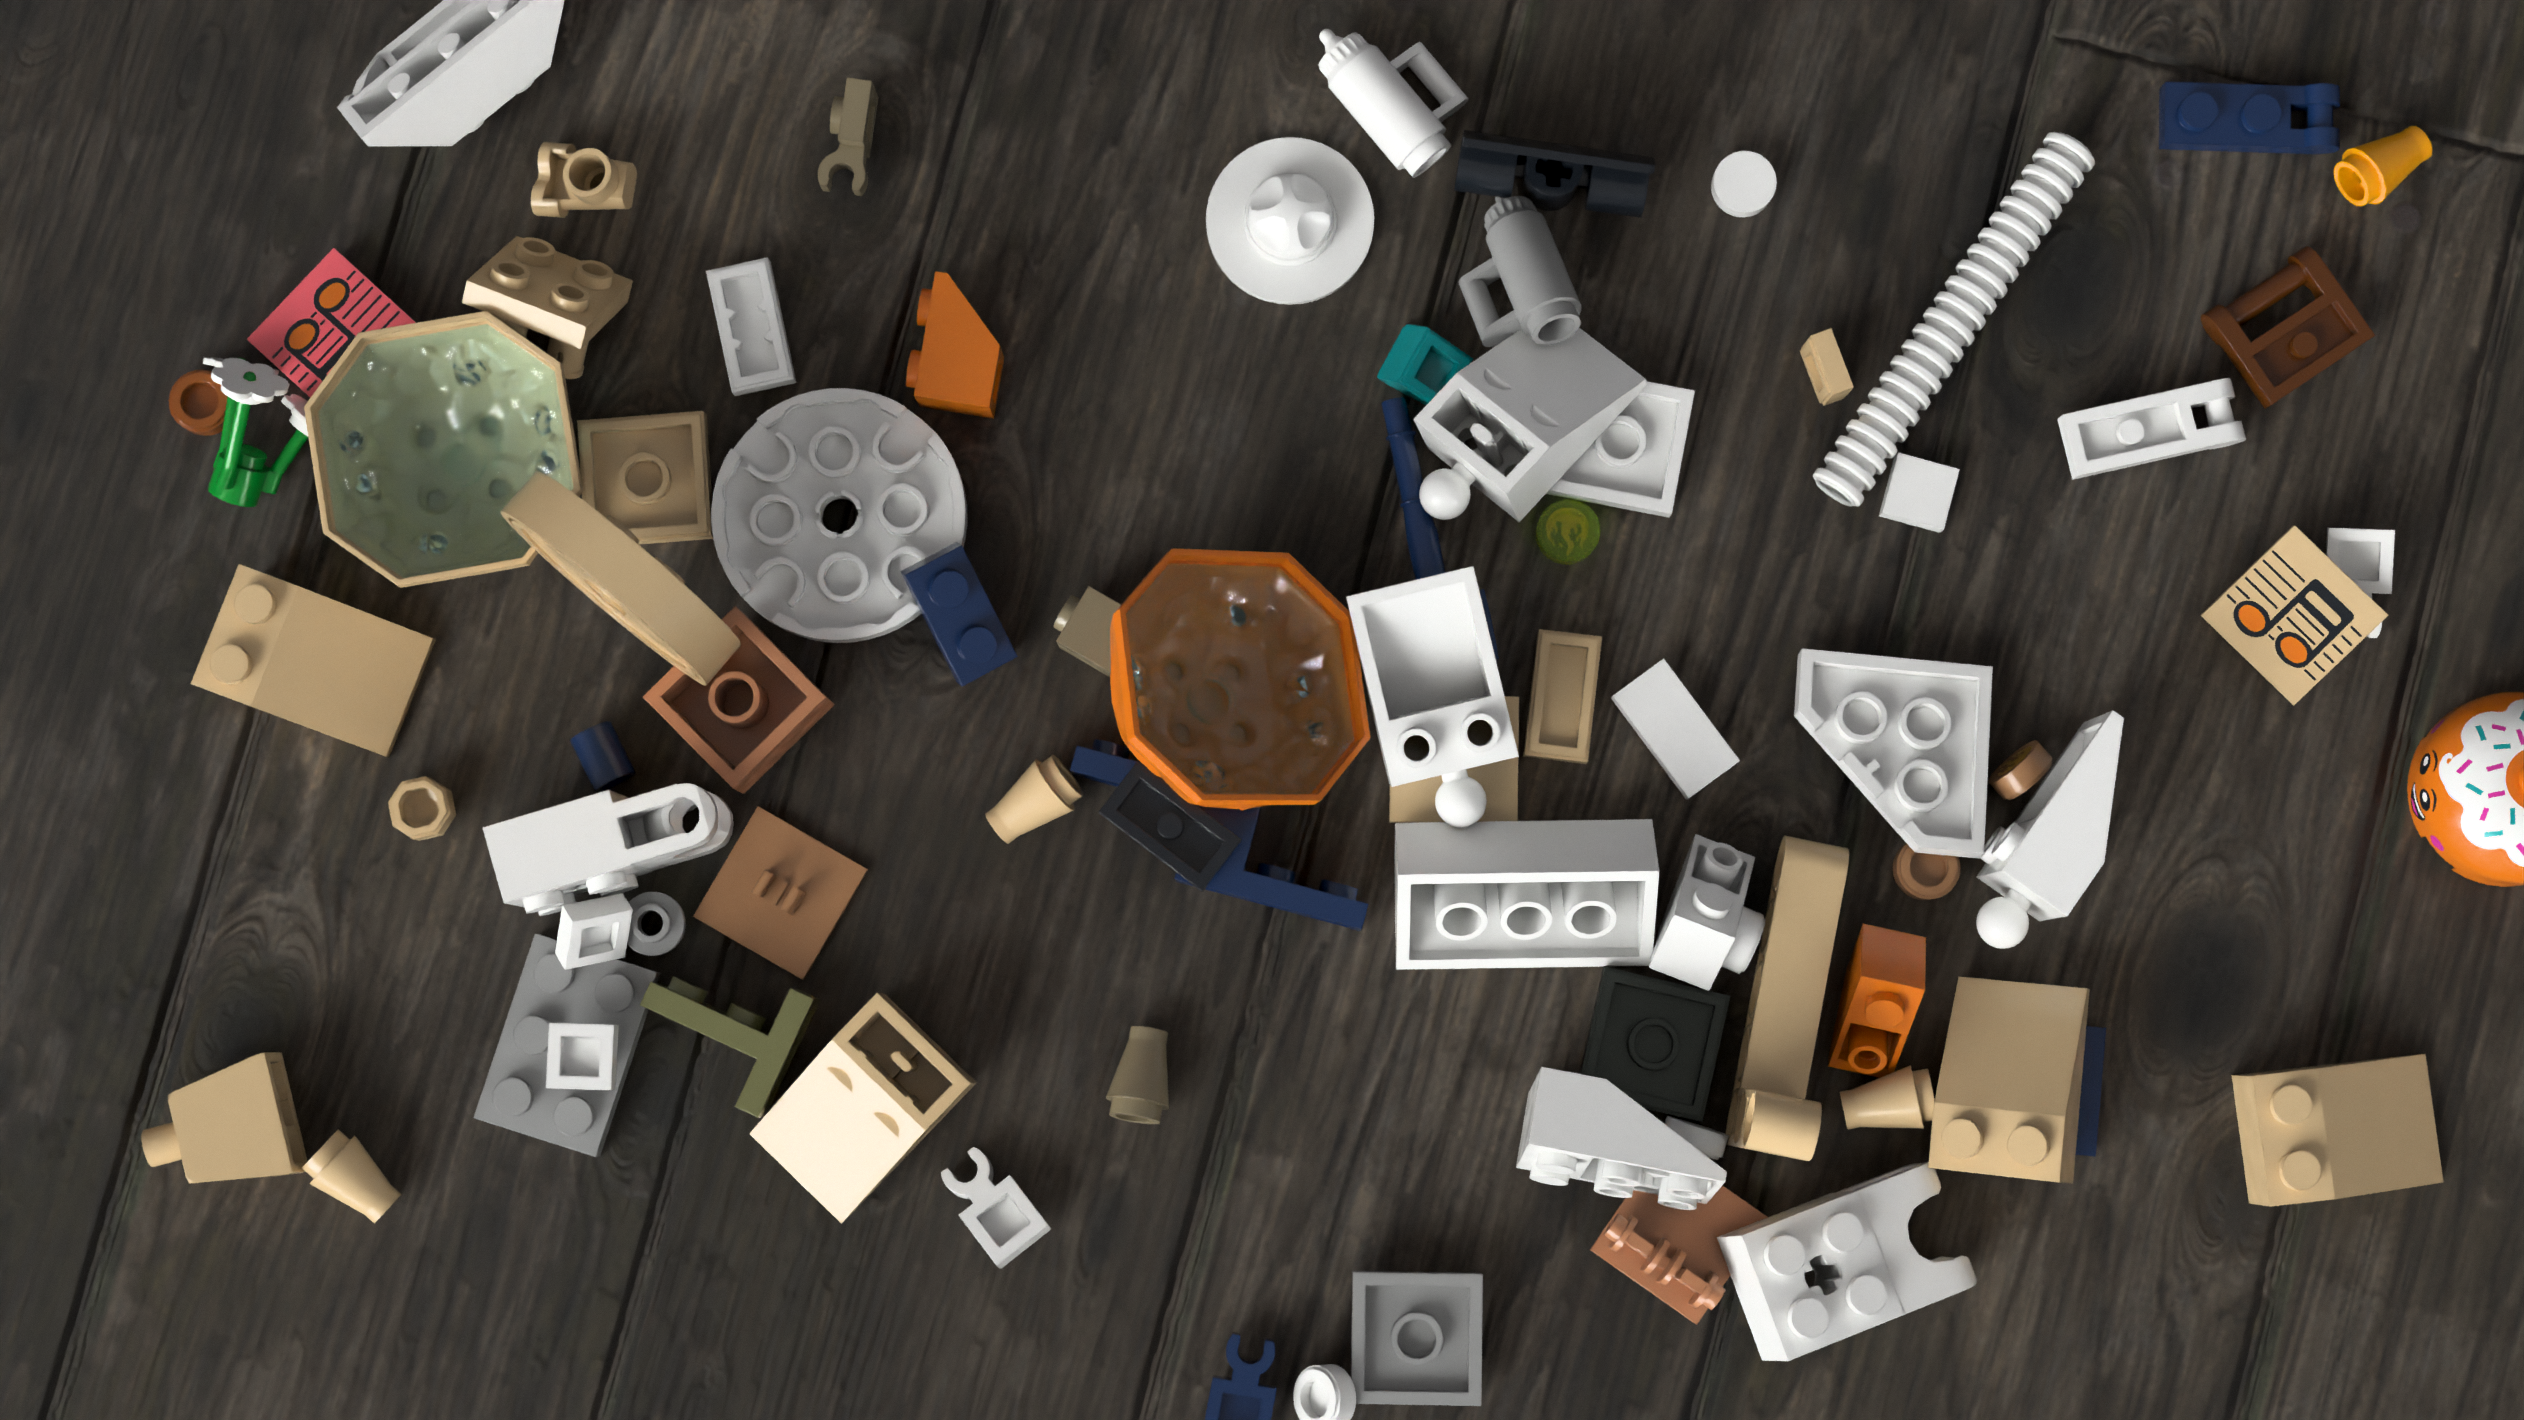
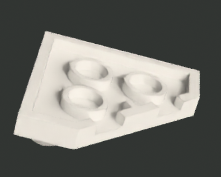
(1907, 739)

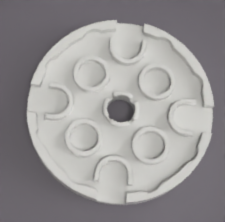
(774, 501)

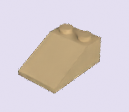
(313, 661)
(2011, 1080)
(2337, 1130)

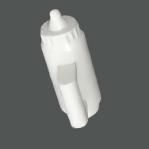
(1386, 103)

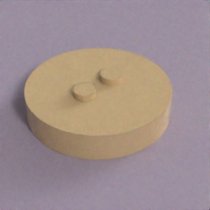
(621, 577)

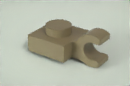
(854, 122)

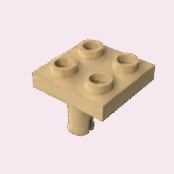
(551, 294)

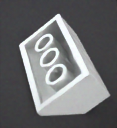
(1525, 894)

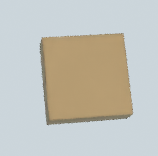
(1826, 367)

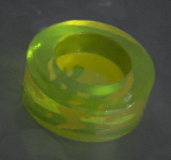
(1567, 531)

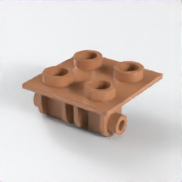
(1675, 1249)

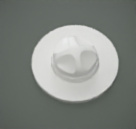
(1290, 220)

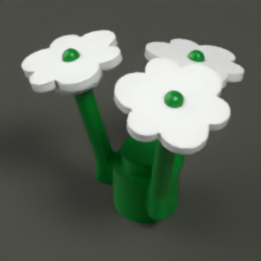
(238, 467)

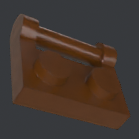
(2298, 345)

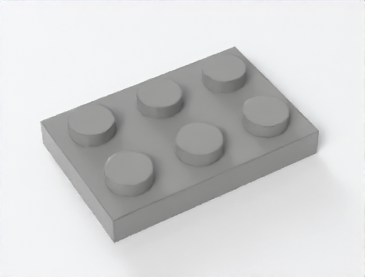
(546, 994)

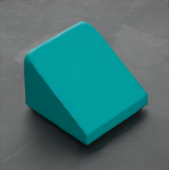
(1421, 363)

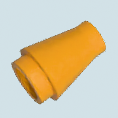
(2378, 167)

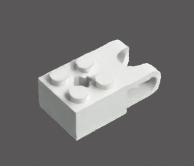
(601, 844)
(1859, 1261)

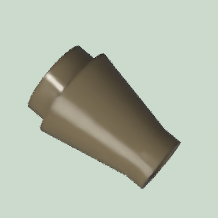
(1141, 1078)

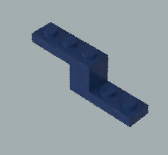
(1271, 885)

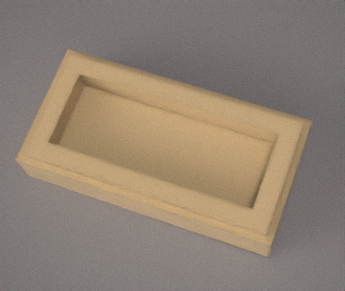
(1562, 696)

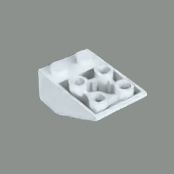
(1602, 1136)

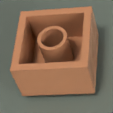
(746, 711)

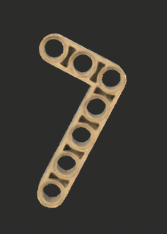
(1786, 1003)

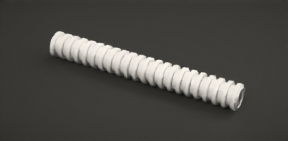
(1955, 317)

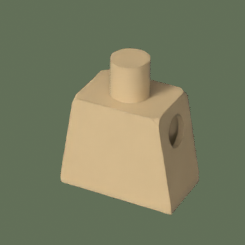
(232, 1125)

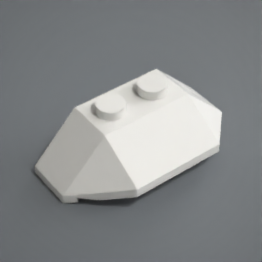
(452, 71)

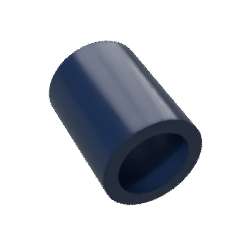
(602, 756)

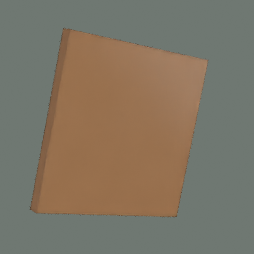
(780, 893)

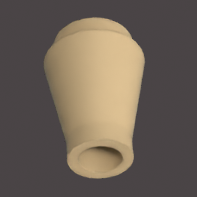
(1035, 799)
(1891, 1101)
(351, 1176)

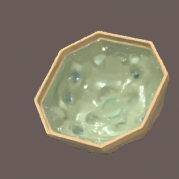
(430, 439)

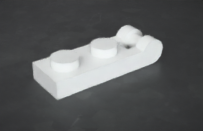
(2149, 428)

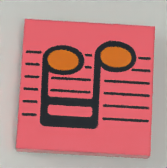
(322, 319)

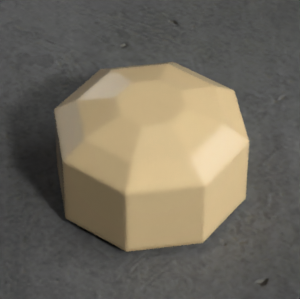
(422, 808)

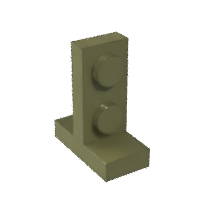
(741, 1031)

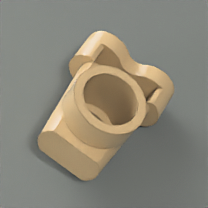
(580, 181)

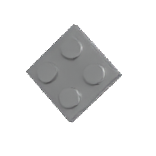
(1417, 1338)

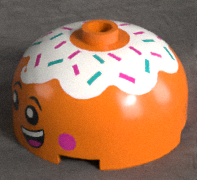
(2471, 789)

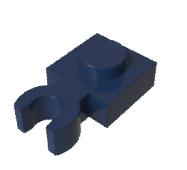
(1242, 1394)

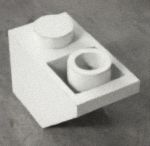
(1703, 913)

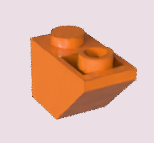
(959, 355)
(1878, 1001)

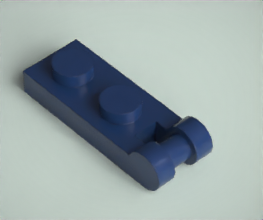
(2247, 117)

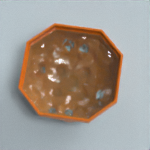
(1238, 679)

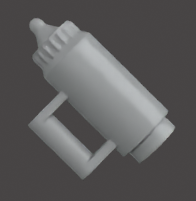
(1531, 273)

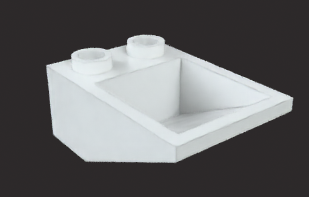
(1529, 415)
(1431, 677)
(2056, 840)

